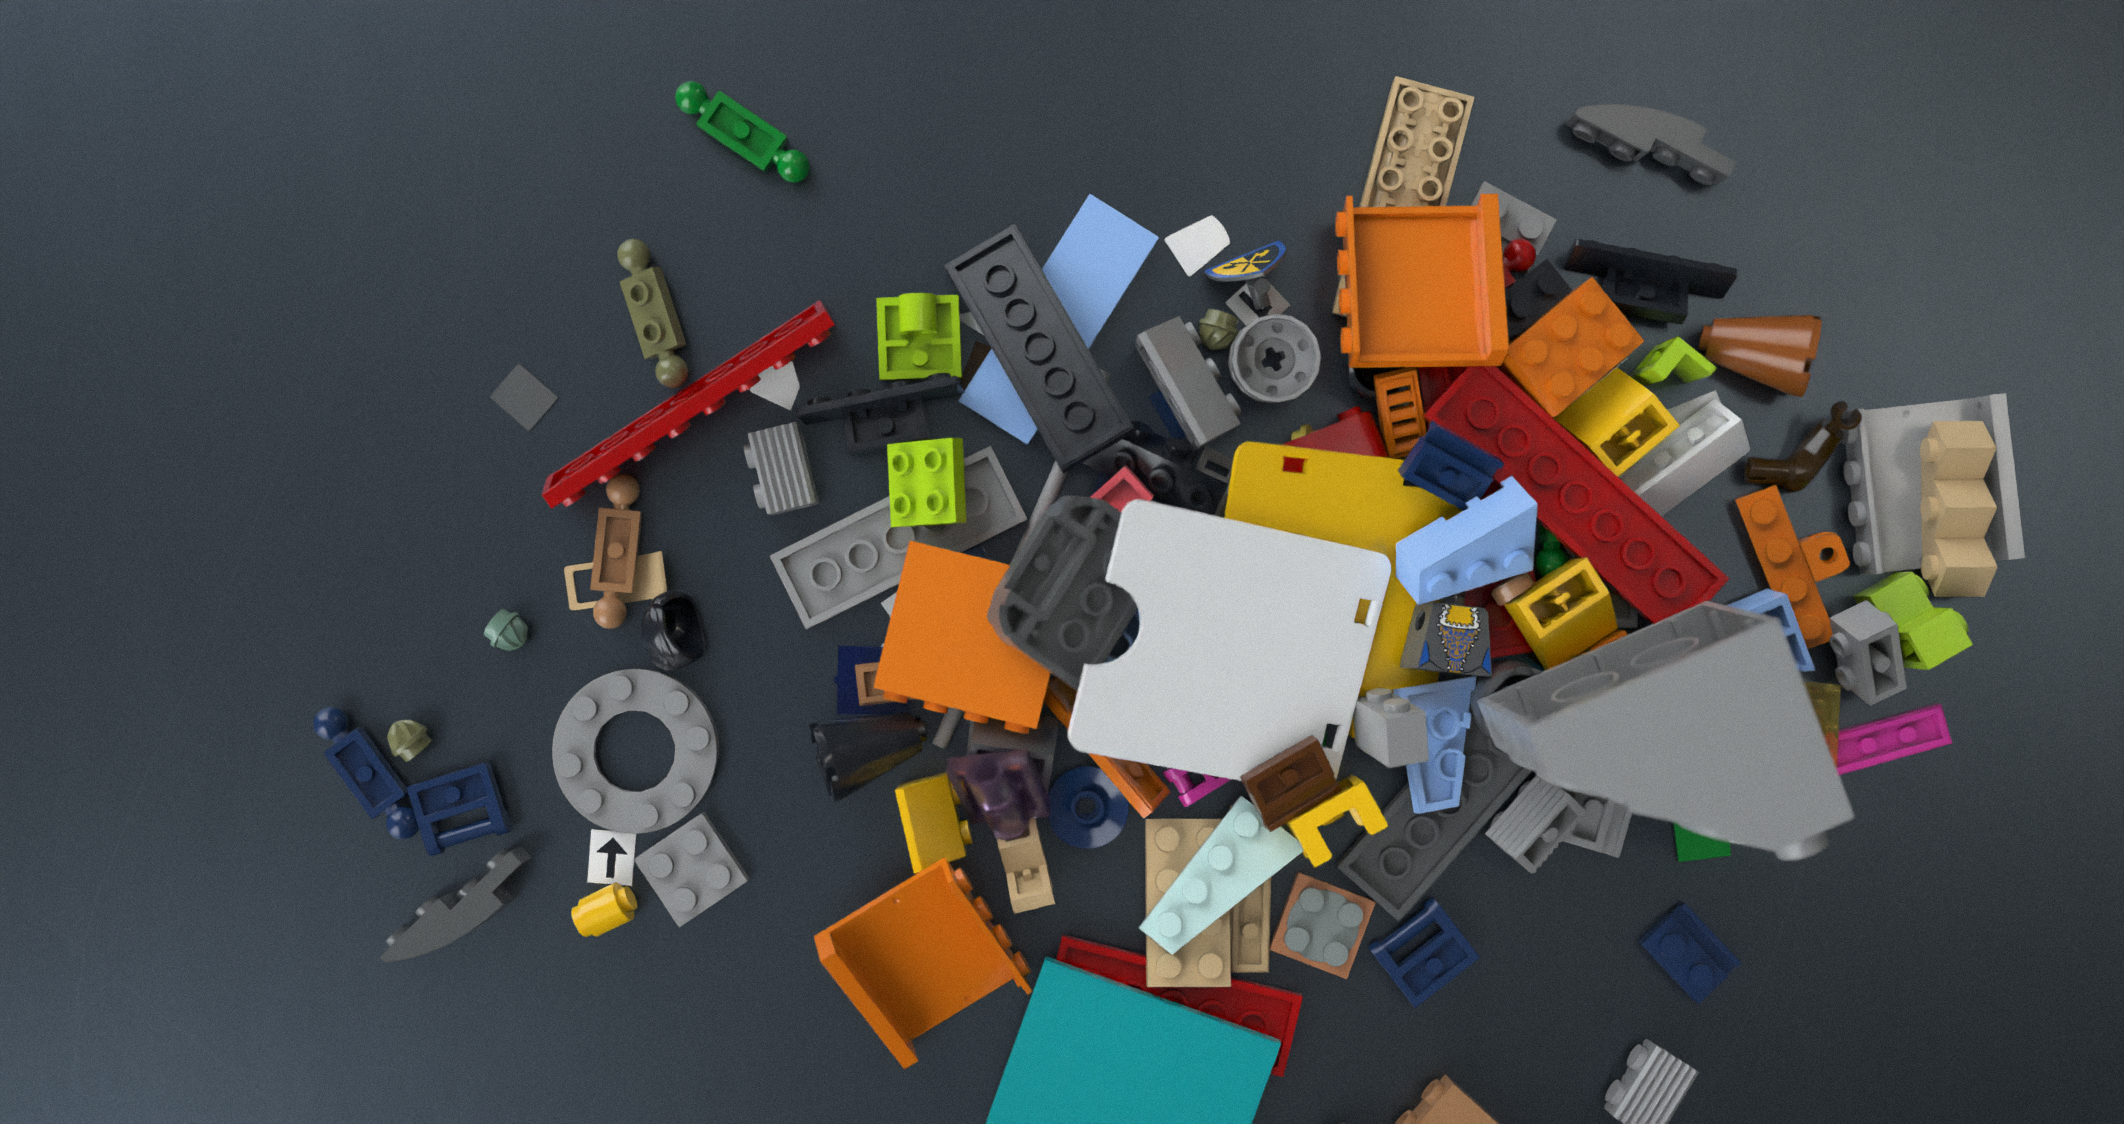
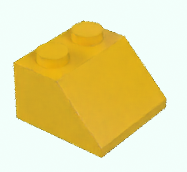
(932, 820)

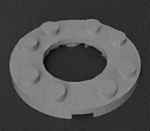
(694, 756)

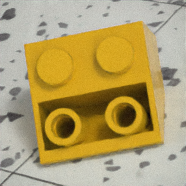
(1618, 421)
(1564, 612)

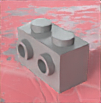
(1867, 652)

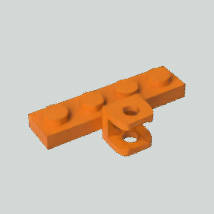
(1792, 563)

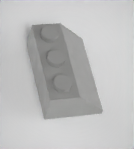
(1188, 381)

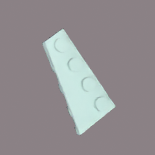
(1220, 874)

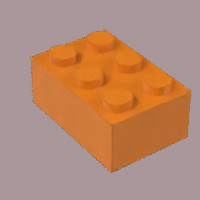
(1570, 348)

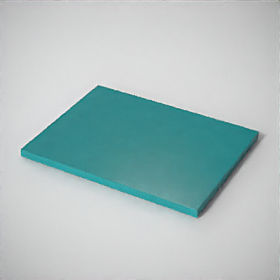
(1126, 1057)

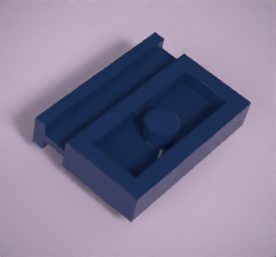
(1450, 466)
(1689, 952)

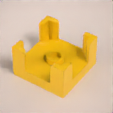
(1354, 798)

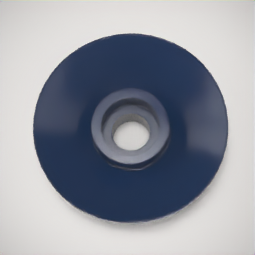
(1081, 828)

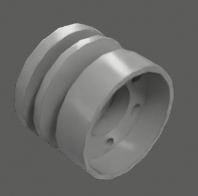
(1295, 370)

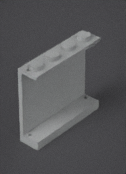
(1886, 481)

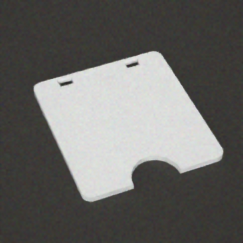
(1235, 646)

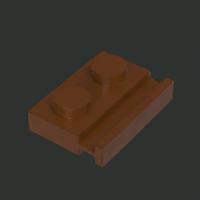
(1291, 783)

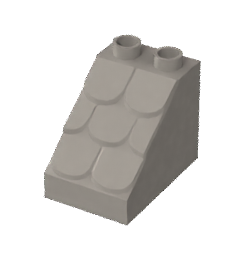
(1685, 727)

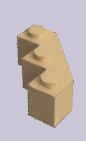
(1956, 508)

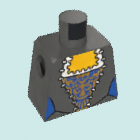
(1448, 638)

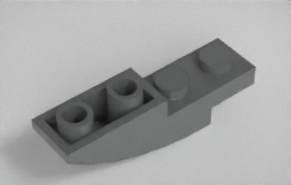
(1637, 130)
(450, 918)

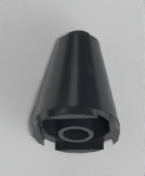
(863, 748)

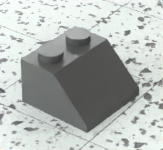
(1040, 742)

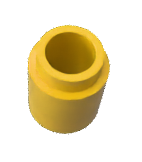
(604, 910)

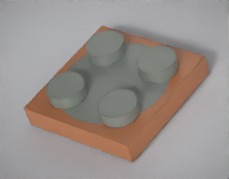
(1322, 925)

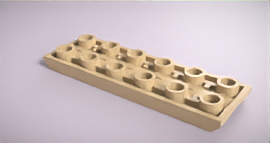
(1415, 149)

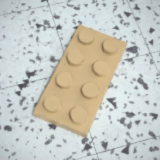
(1207, 956)

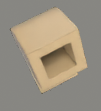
(1027, 870)

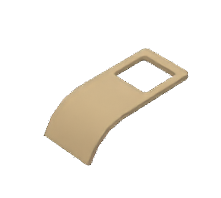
(648, 584)

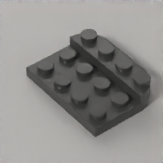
(1056, 591)

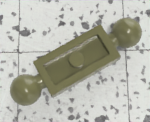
(652, 313)

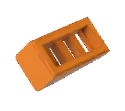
(1401, 437)

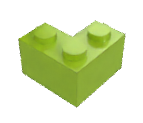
(1925, 632)

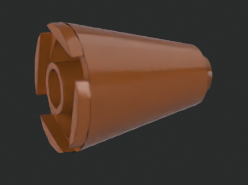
(1765, 348)

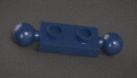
(366, 772)

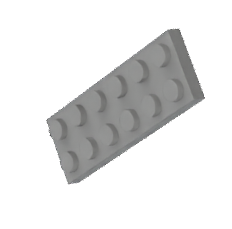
(868, 555)

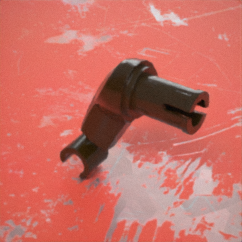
(1808, 456)

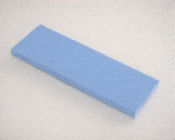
(1089, 277)

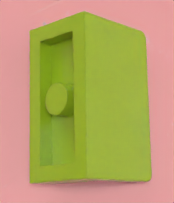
(1673, 357)

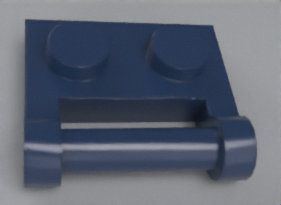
(455, 795)
(1433, 962)

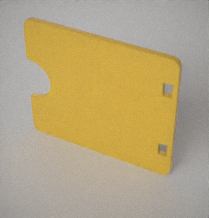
(1350, 503)

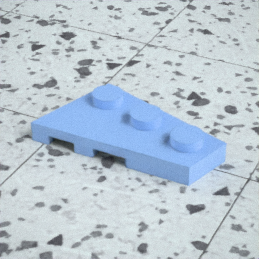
(1438, 782)

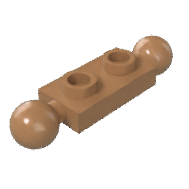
(616, 551)

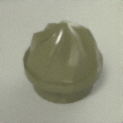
(1217, 329)
(407, 739)

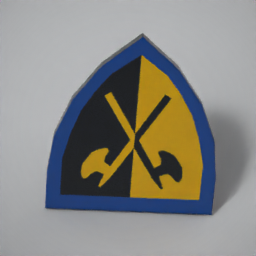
(1252, 268)

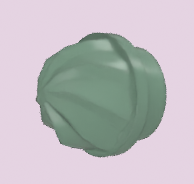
(506, 630)

